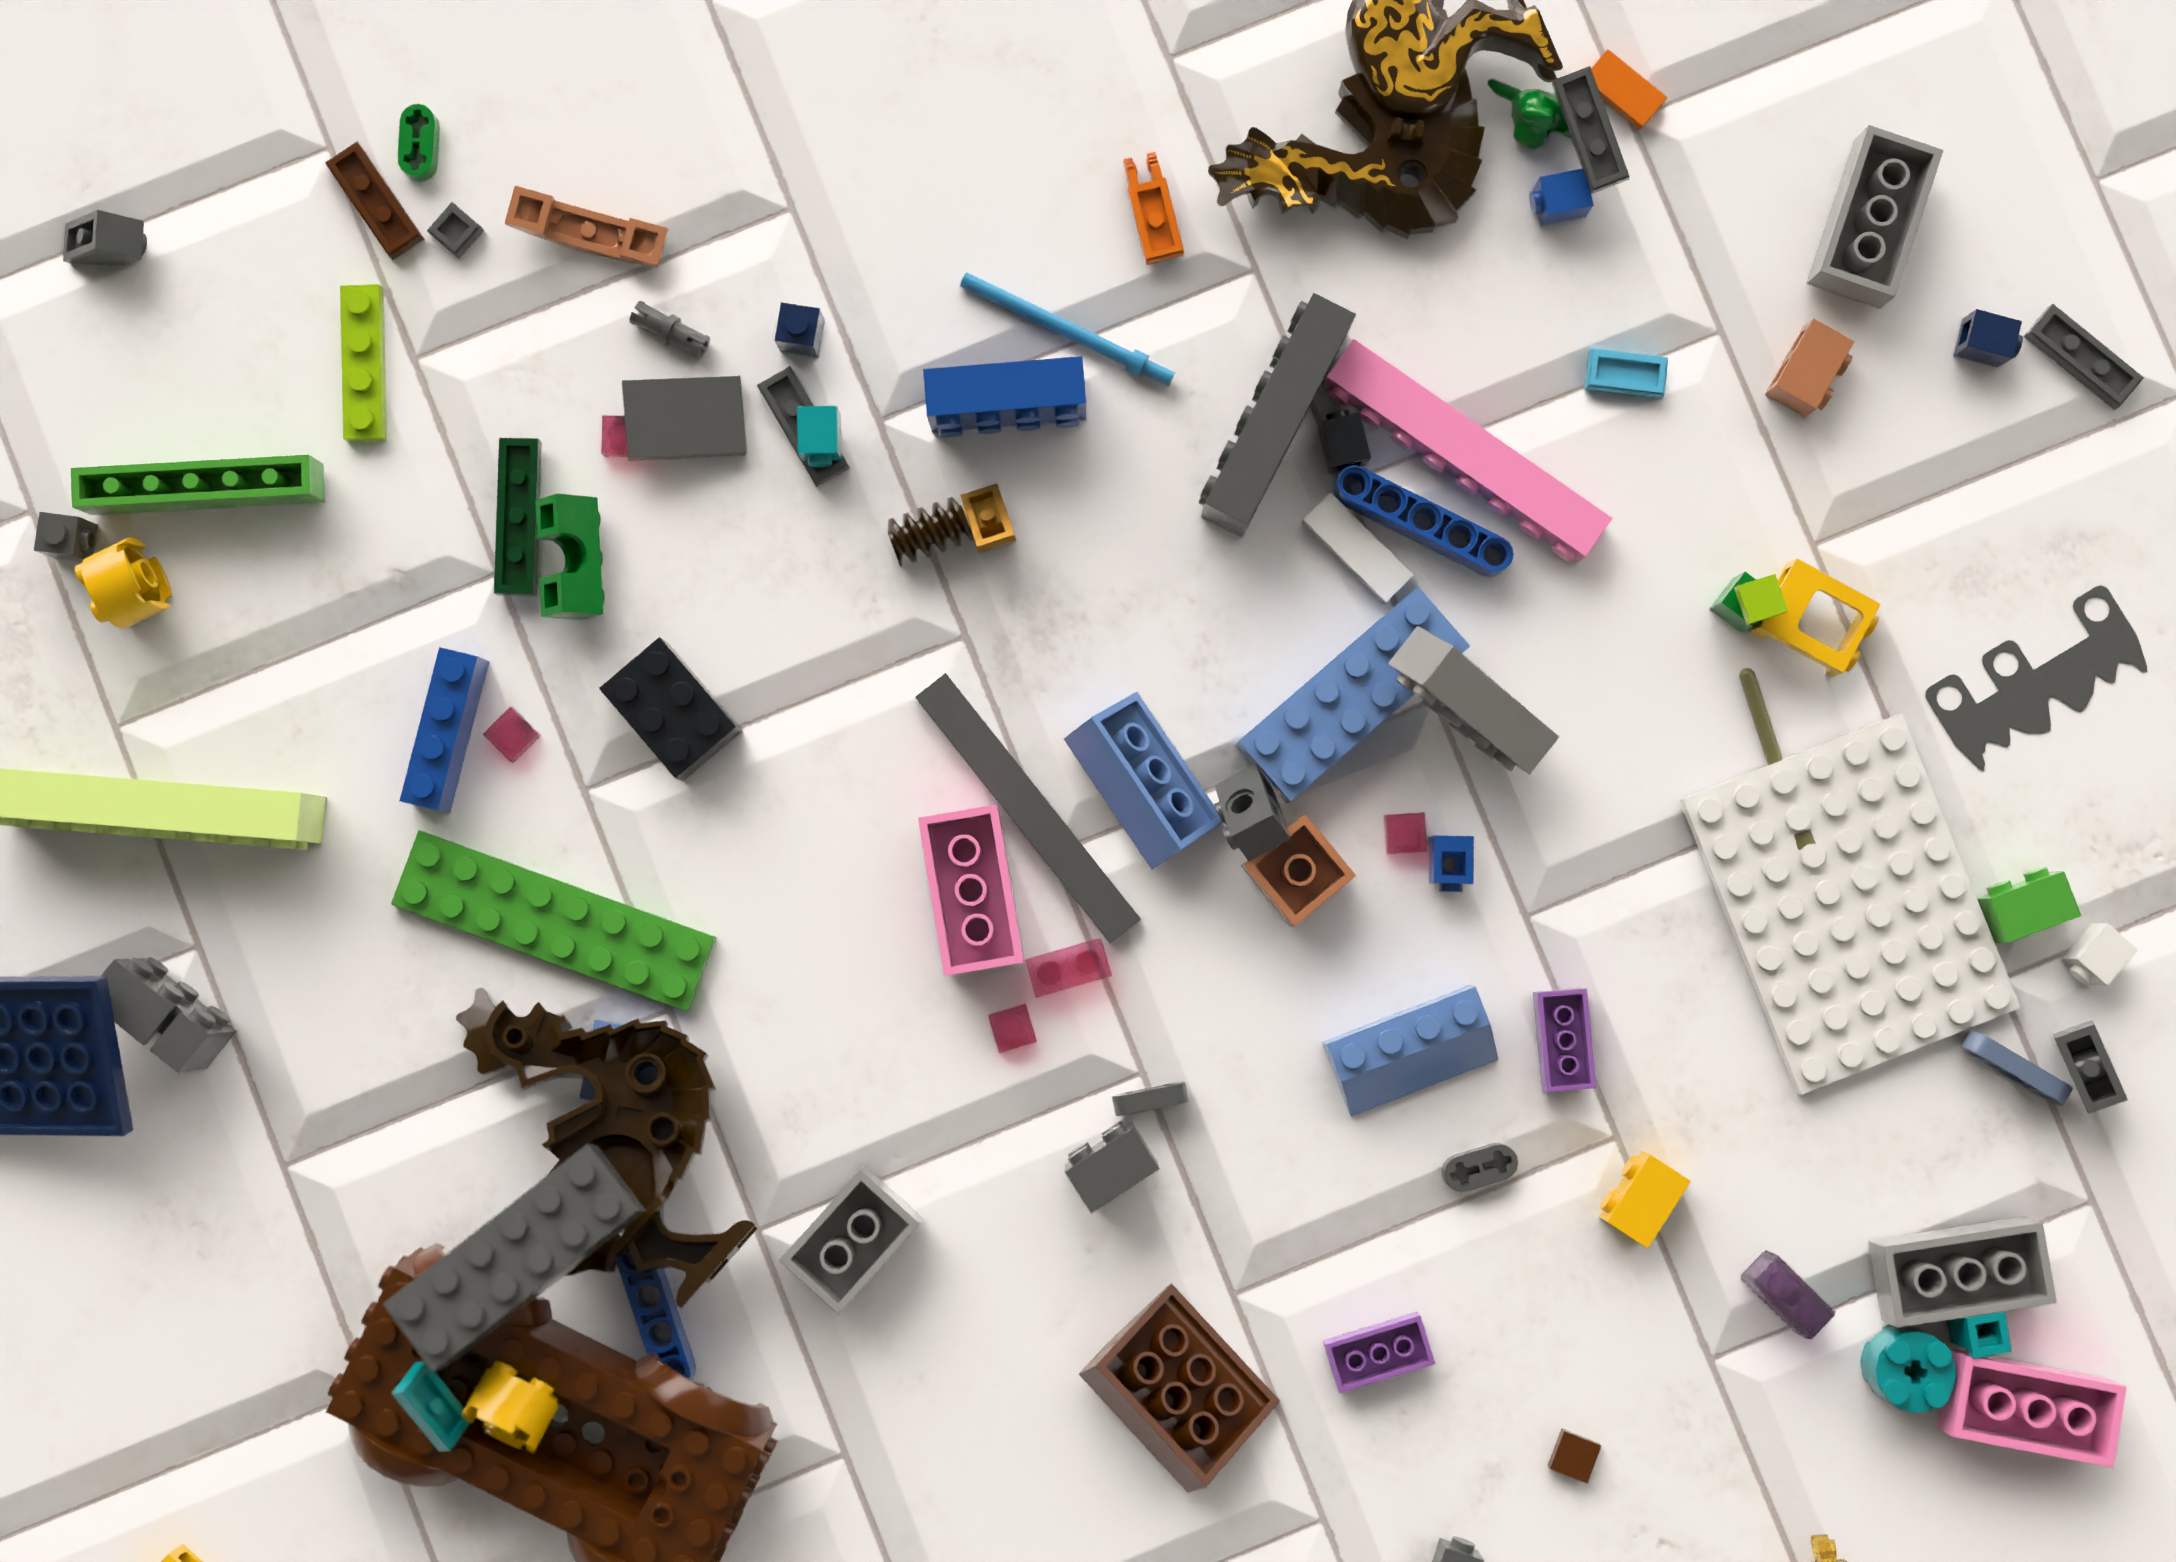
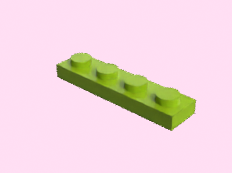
(363, 363)

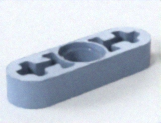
(2016, 1068)

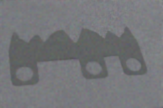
(2026, 693)

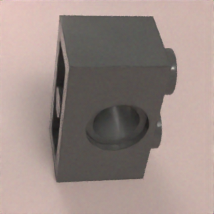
(1251, 813)
(2090, 1067)

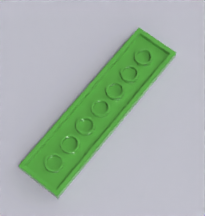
(553, 920)

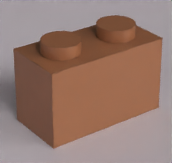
(1810, 368)

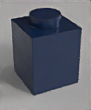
(799, 329)
(1988, 338)

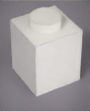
(2099, 955)

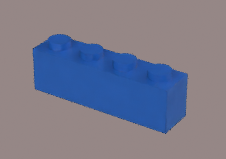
(444, 730)

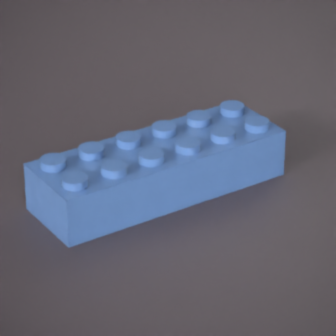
(1341, 700)

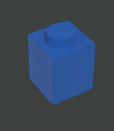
(1561, 197)

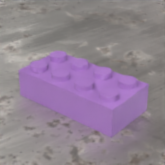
(1564, 1040)
(1378, 1352)

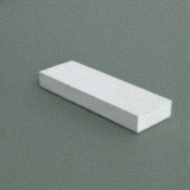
(1357, 548)

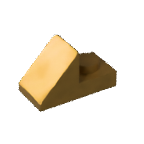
(988, 518)

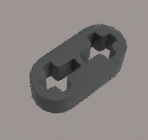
(1150, 1098)
(1477, 1157)

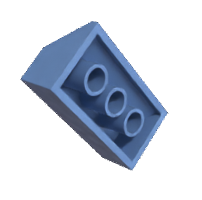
(1143, 779)
(1411, 1049)

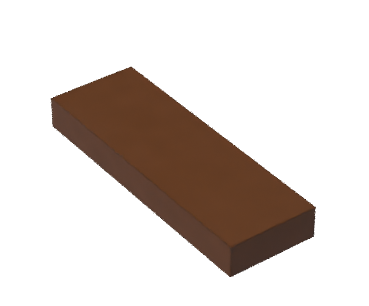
(374, 200)

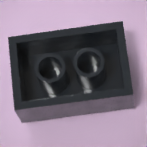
(670, 709)

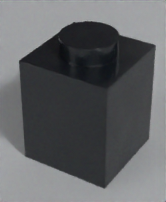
(1343, 441)

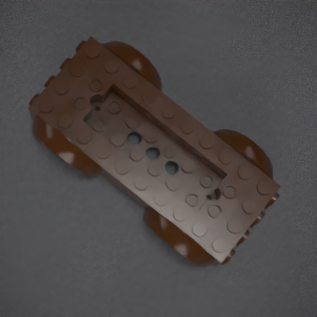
(653, 1490)

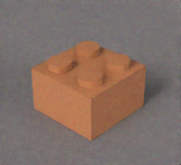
(1299, 872)

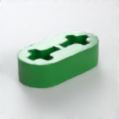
(427, 143)

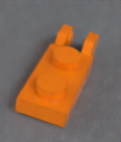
(1153, 213)

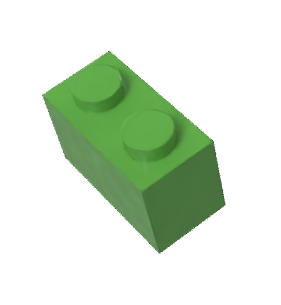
(2028, 906)

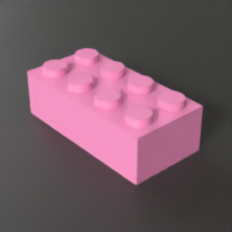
(971, 890)
(2034, 1408)

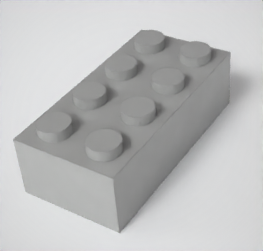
(1875, 217)
(1471, 702)
(1962, 1271)

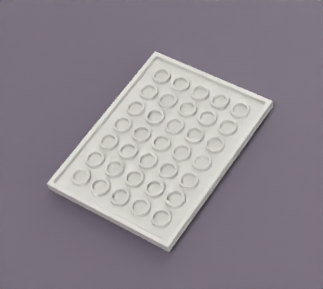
(1869, 930)

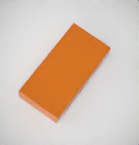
(1626, 90)

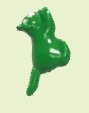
(1533, 113)

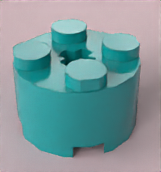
(1930, 1376)

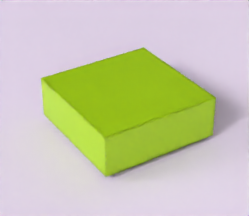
(1761, 599)

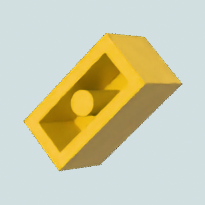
(1643, 1198)

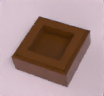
(1574, 1455)

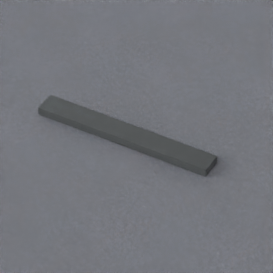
(1027, 808)

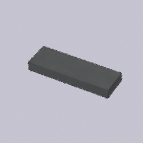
(1590, 130)
(2083, 356)
(783, 395)

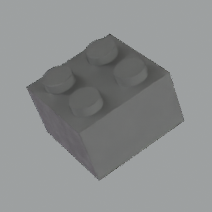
(1110, 1166)

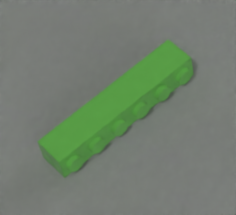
(197, 484)

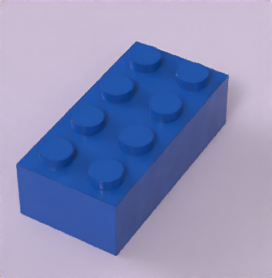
(1005, 395)

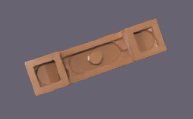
(585, 229)

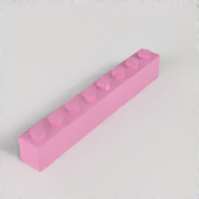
(1466, 451)

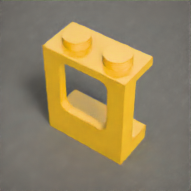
(1798, 585)

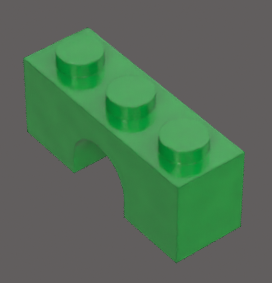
(574, 526)

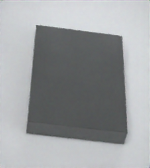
(684, 418)

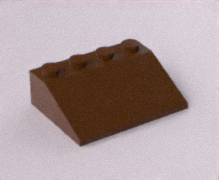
(1180, 1389)

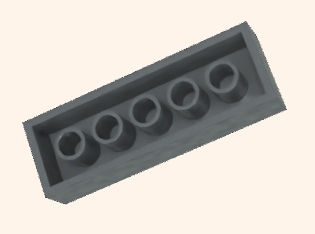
(1280, 407)
(514, 1258)

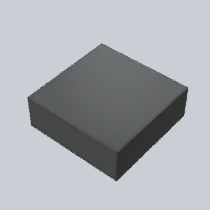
(455, 230)

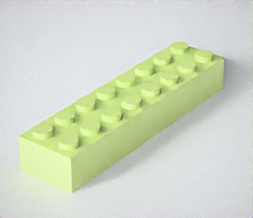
(160, 809)

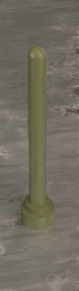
(1766, 733)

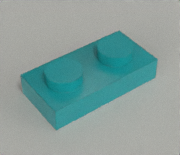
(431, 1406)

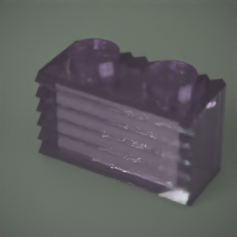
(1787, 1295)

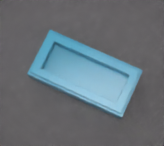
(1626, 373)

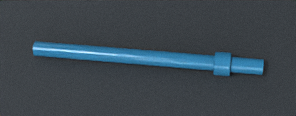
(1135, 362)

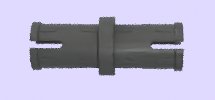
(669, 329)

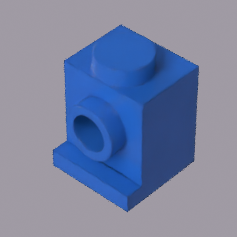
(1462, 851)

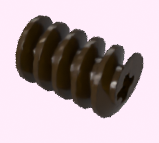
(929, 530)

